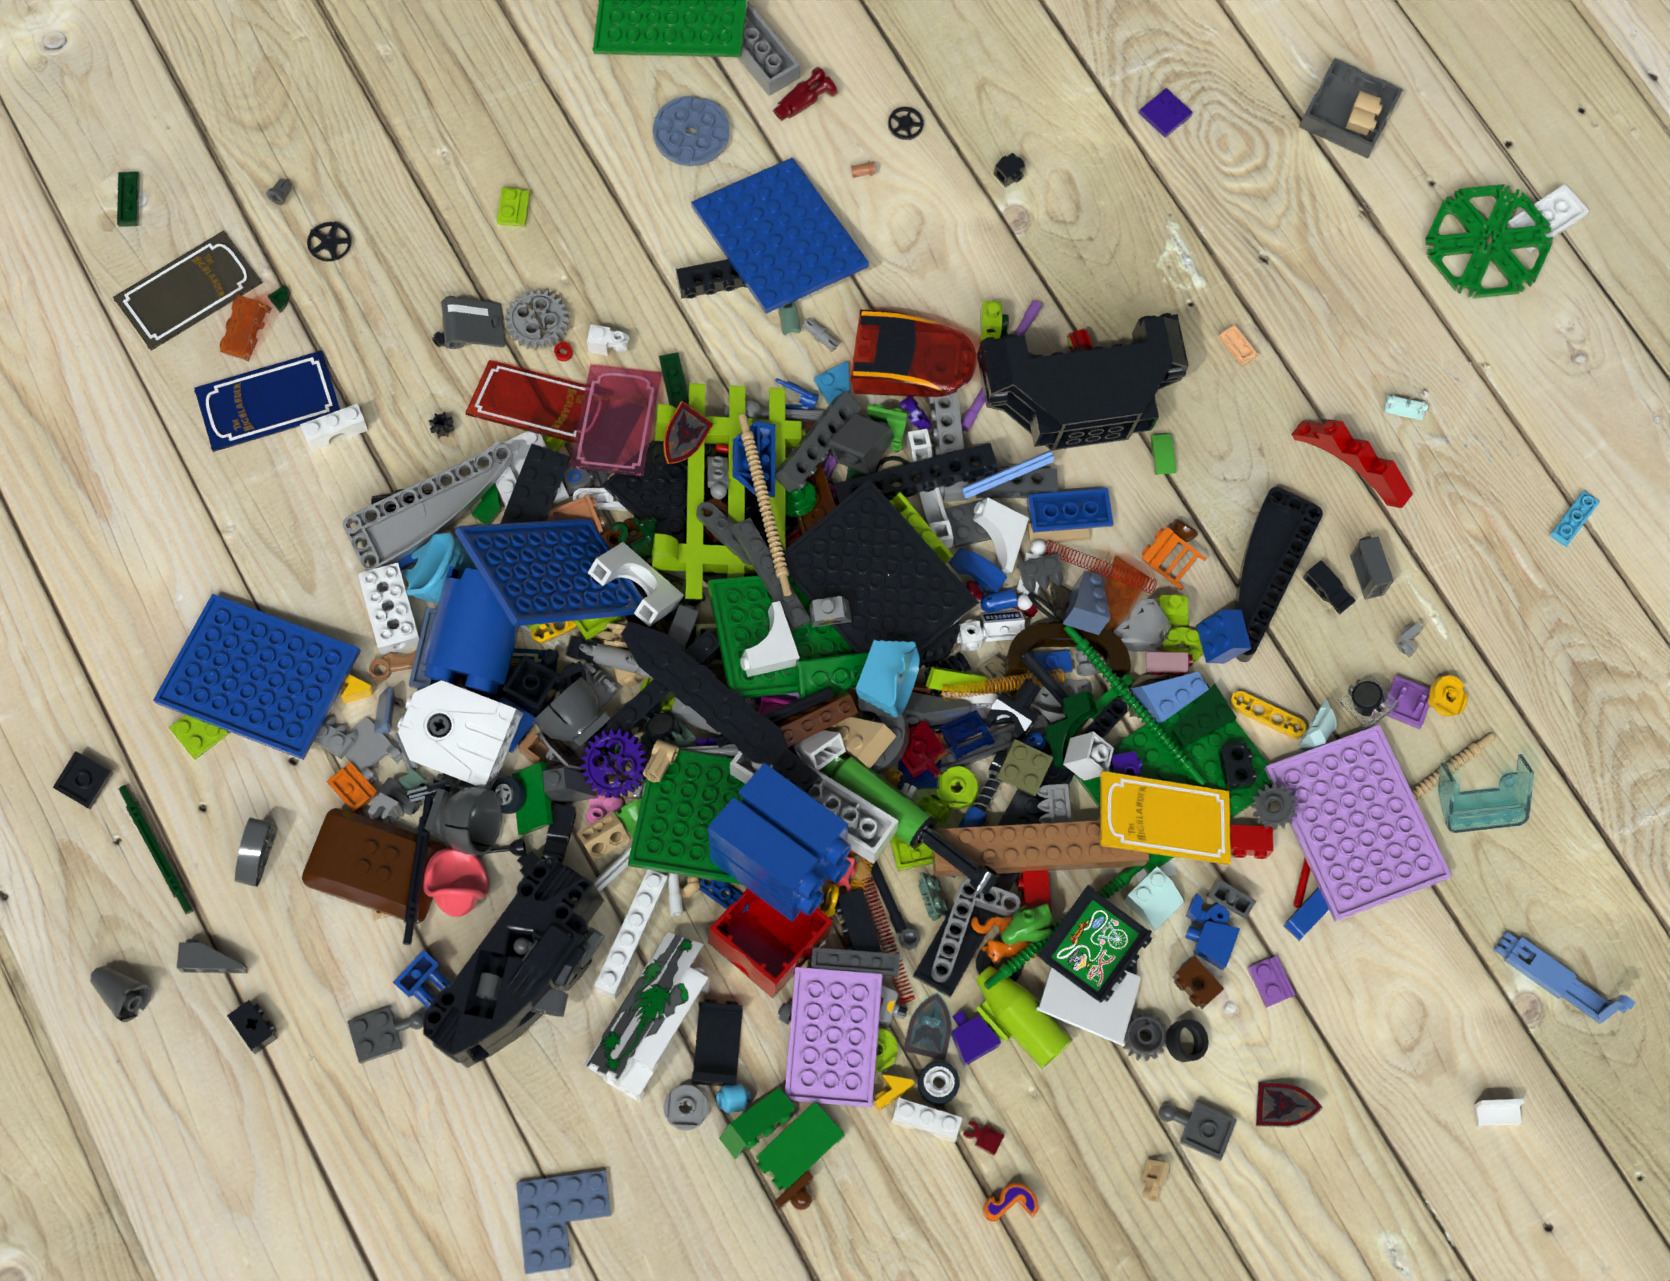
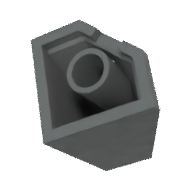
(566, 784)

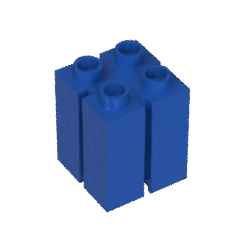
(780, 843)

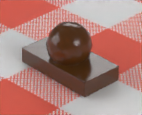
(797, 1194)

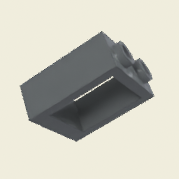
(1371, 567)

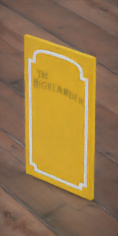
(1164, 818)

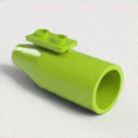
(1014, 1015)

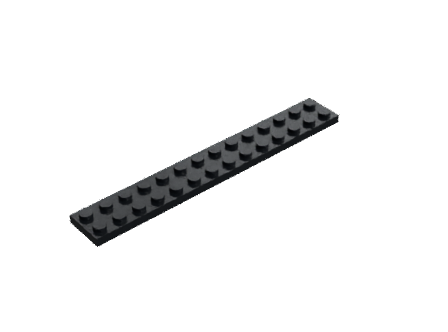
(1020, 811)

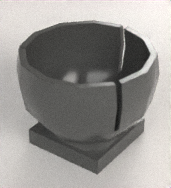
(573, 715)
(466, 819)

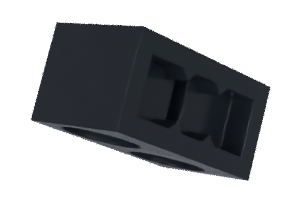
(1231, 766)

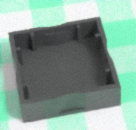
(1334, 102)

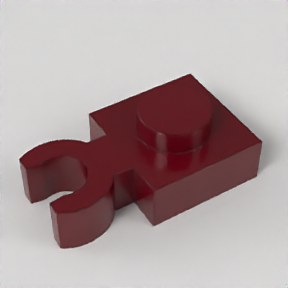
(987, 1139)

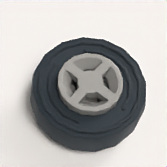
(510, 786)

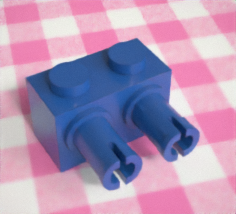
(416, 972)

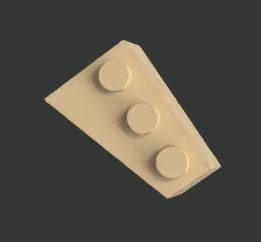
(864, 738)

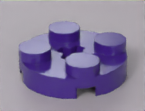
(917, 415)

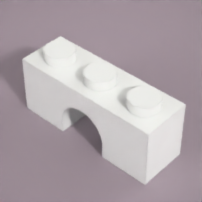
(320, 430)
(918, 1116)

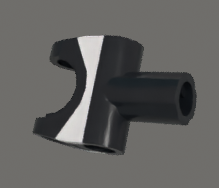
(1016, 709)

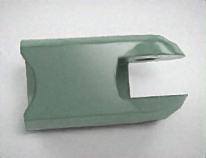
(789, 319)
(412, 780)

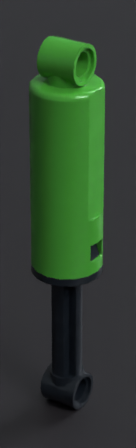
(914, 822)

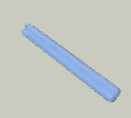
(1008, 474)

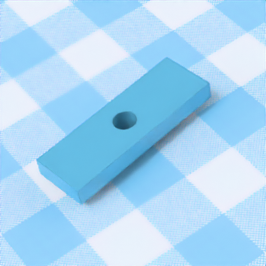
(1569, 526)

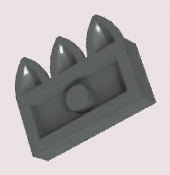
(1040, 571)

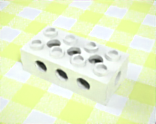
(395, 597)

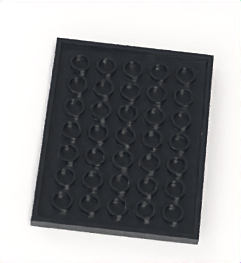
(664, 496)
(884, 571)

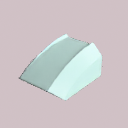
(1320, 728)

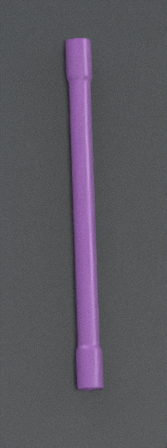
(971, 415)

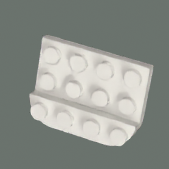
(519, 448)

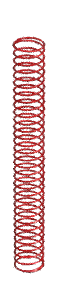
(1047, 552)
(909, 997)

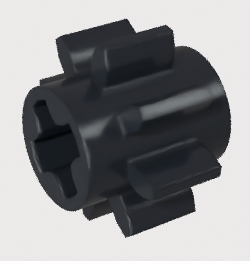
(436, 425)

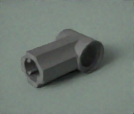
(396, 791)

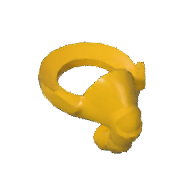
(830, 902)

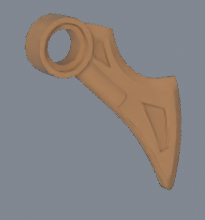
(392, 663)

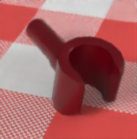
(1029, 612)

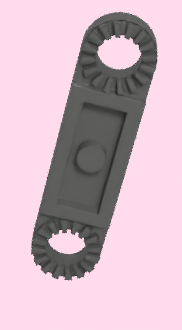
(720, 527)

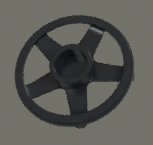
(329, 242)

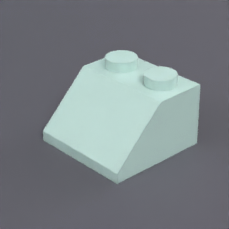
(1155, 899)

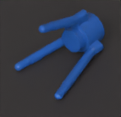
(807, 398)

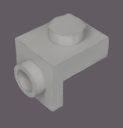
(1408, 633)

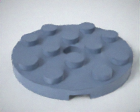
(686, 148)

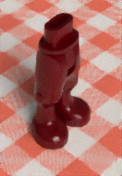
(802, 97)

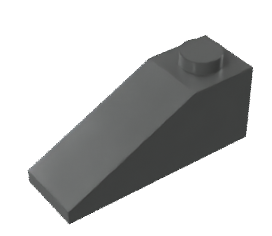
(934, 709)
(200, 958)

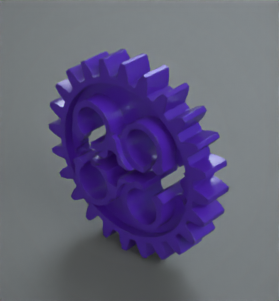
(600, 775)

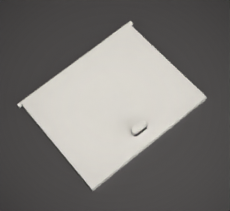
(1074, 1006)

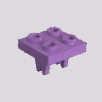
(1412, 702)

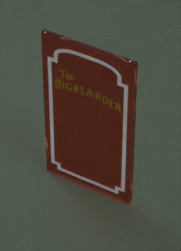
(528, 401)

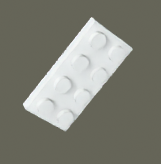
(1559, 208)

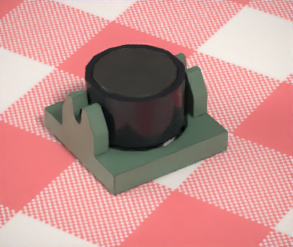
(666, 728)

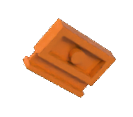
(352, 787)

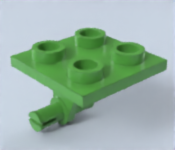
(895, 419)

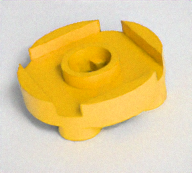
(1438, 696)

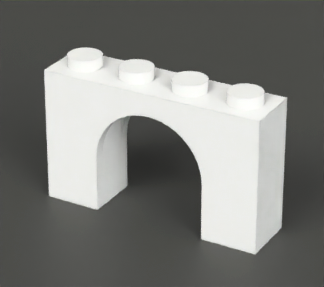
(625, 563)

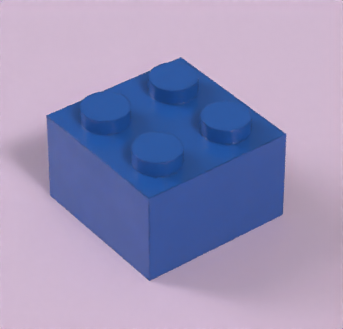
(1223, 636)

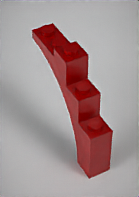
(1359, 455)

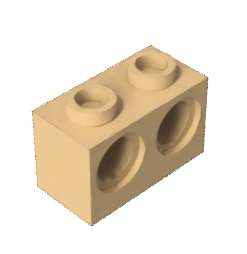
(603, 836)

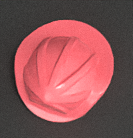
(455, 881)

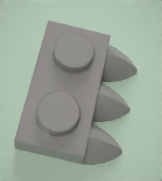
(334, 739)
(1056, 803)

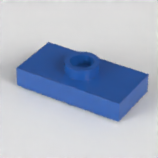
(1055, 661)

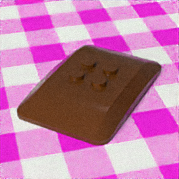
(366, 863)

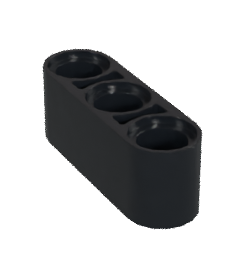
(1108, 718)

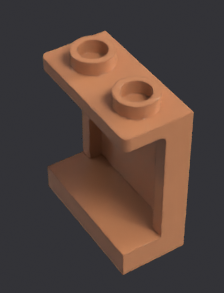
(578, 509)

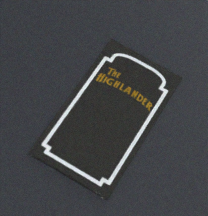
(187, 290)

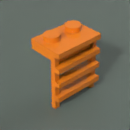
(1157, 553)

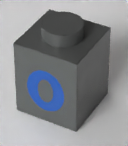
(576, 479)

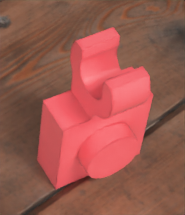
(845, 879)

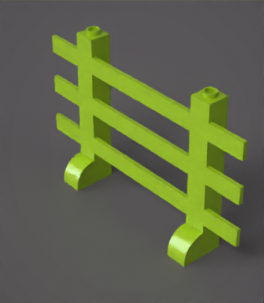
(700, 558)

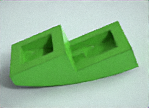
(1163, 454)

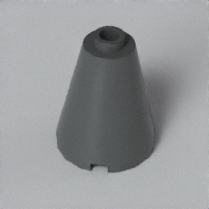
(120, 992)

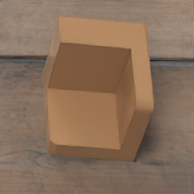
(533, 748)

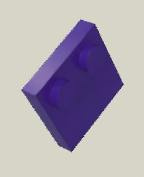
(1165, 113)

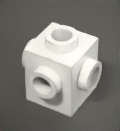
(970, 635)

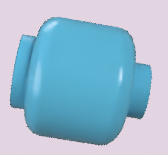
(733, 1098)

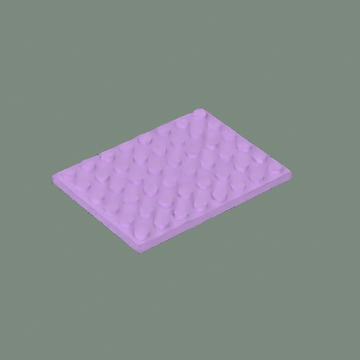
(1359, 823)

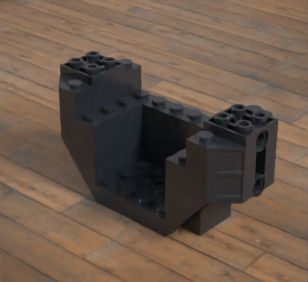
(1087, 393)

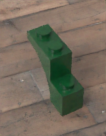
(1077, 709)

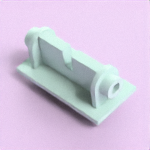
(1405, 407)

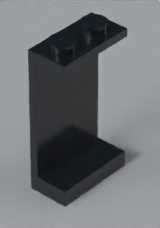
(717, 1043)

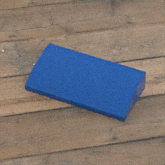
(1069, 510)

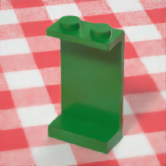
(799, 1147)

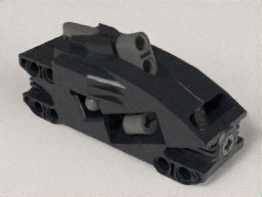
(506, 994)

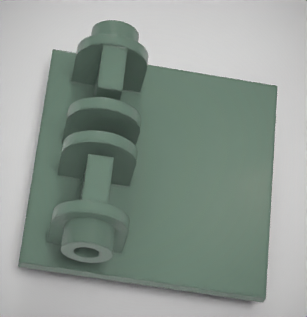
(931, 886)

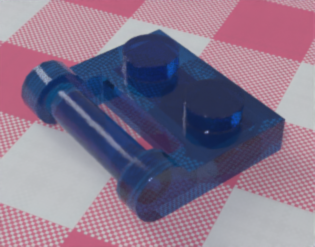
(964, 728)

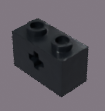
(242, 1019)

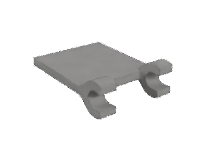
(370, 749)

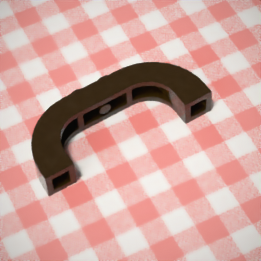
(1054, 635)

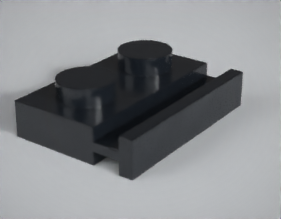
(570, 674)

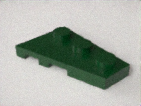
(1204, 718)

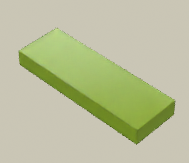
(940, 677)

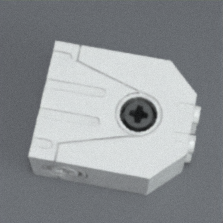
(473, 737)

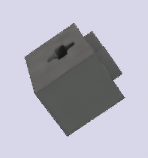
(1231, 898)

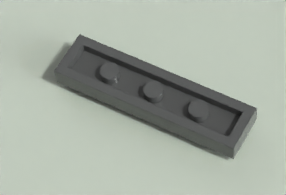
(856, 961)

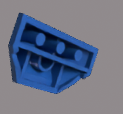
(765, 441)

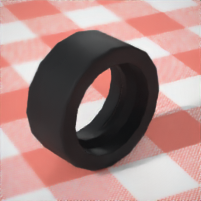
(1200, 1040)

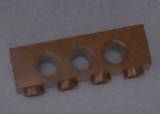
(817, 718)

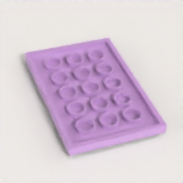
(833, 1037)

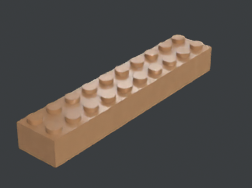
(1035, 848)

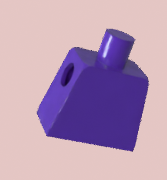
(972, 1038)

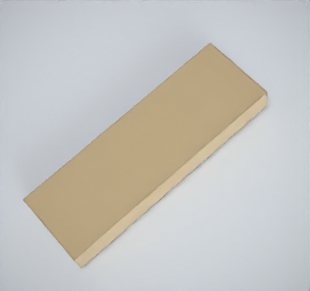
(1059, 536)

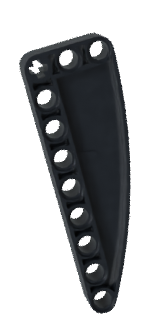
(1266, 551)

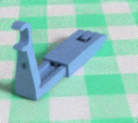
(1559, 979)

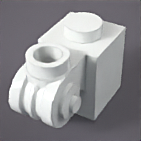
(602, 338)

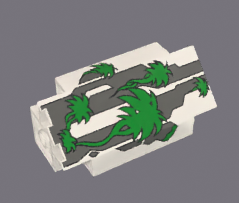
(649, 1017)

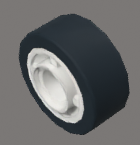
(935, 1095)

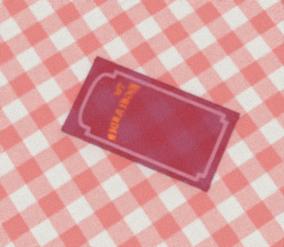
(616, 420)

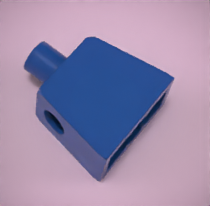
(1213, 942)

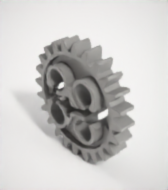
(520, 326)

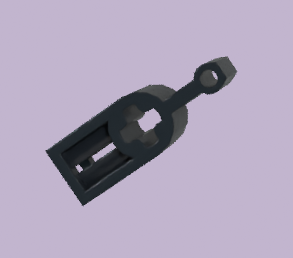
(1328, 587)
(559, 832)

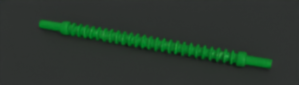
(1186, 764)
(1006, 969)

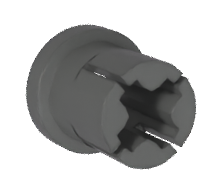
(279, 192)

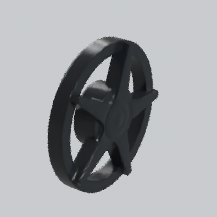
(905, 123)

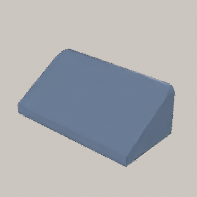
(385, 711)

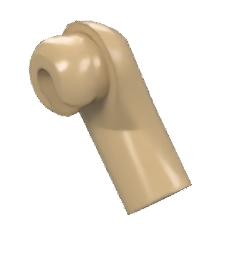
(691, 888)

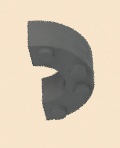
(898, 746)

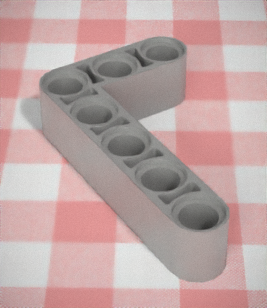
(961, 921)

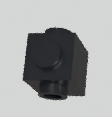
(1009, 169)

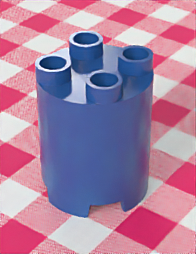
(470, 635)

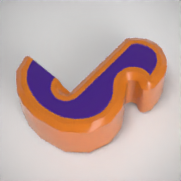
(1008, 1197)

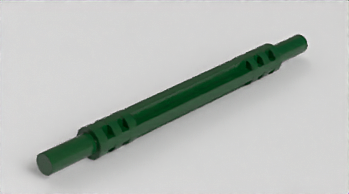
(155, 849)

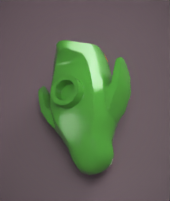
(1028, 925)

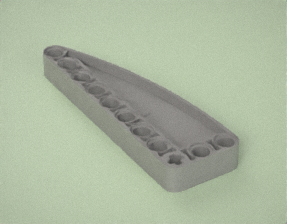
(413, 524)

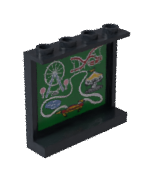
(1094, 945)

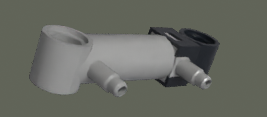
(603, 654)

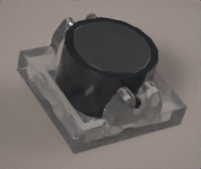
(1368, 702)

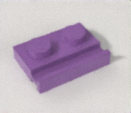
(1271, 981)

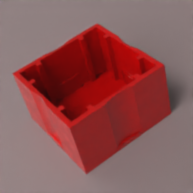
(765, 941)

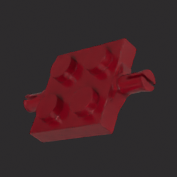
(923, 750)

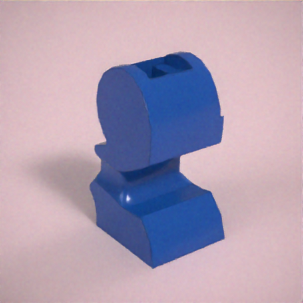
(1216, 914)

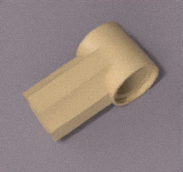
(662, 755)

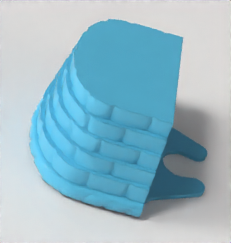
(433, 560)
(889, 675)

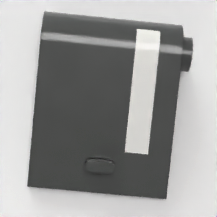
(471, 323)

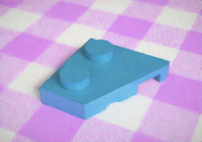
(833, 382)

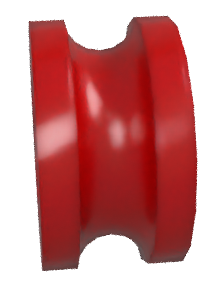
(566, 347)

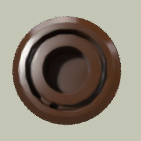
(1183, 531)

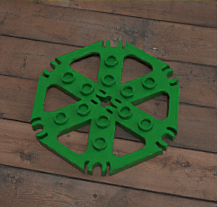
(1501, 254)

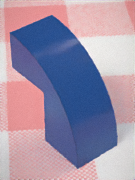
(980, 569)

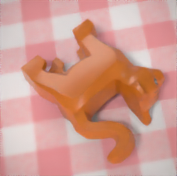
(995, 949)

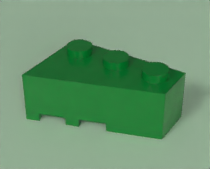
(757, 1122)

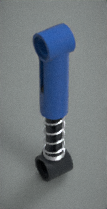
(975, 814)

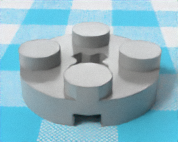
(694, 1117)

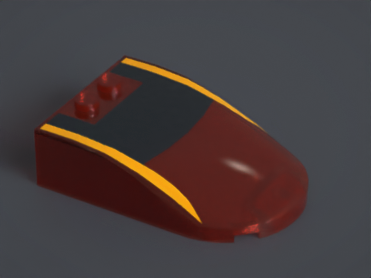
(909, 356)

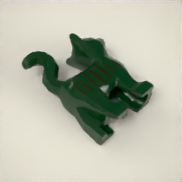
(644, 544)

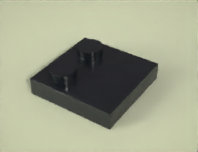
(82, 780)

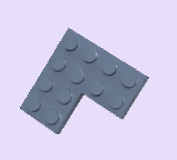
(546, 1209)

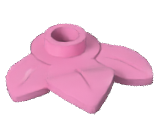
(602, 807)

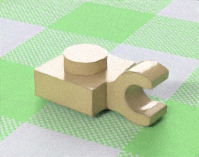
(1154, 1176)

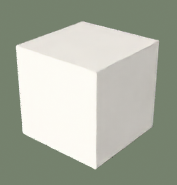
(1088, 755)

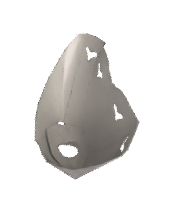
(1144, 627)
(1050, 706)

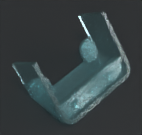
(1487, 808)

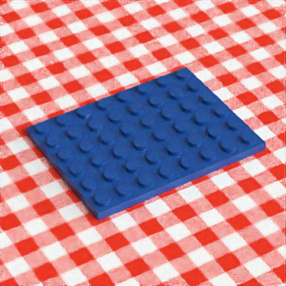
(779, 235)
(543, 571)
(257, 676)

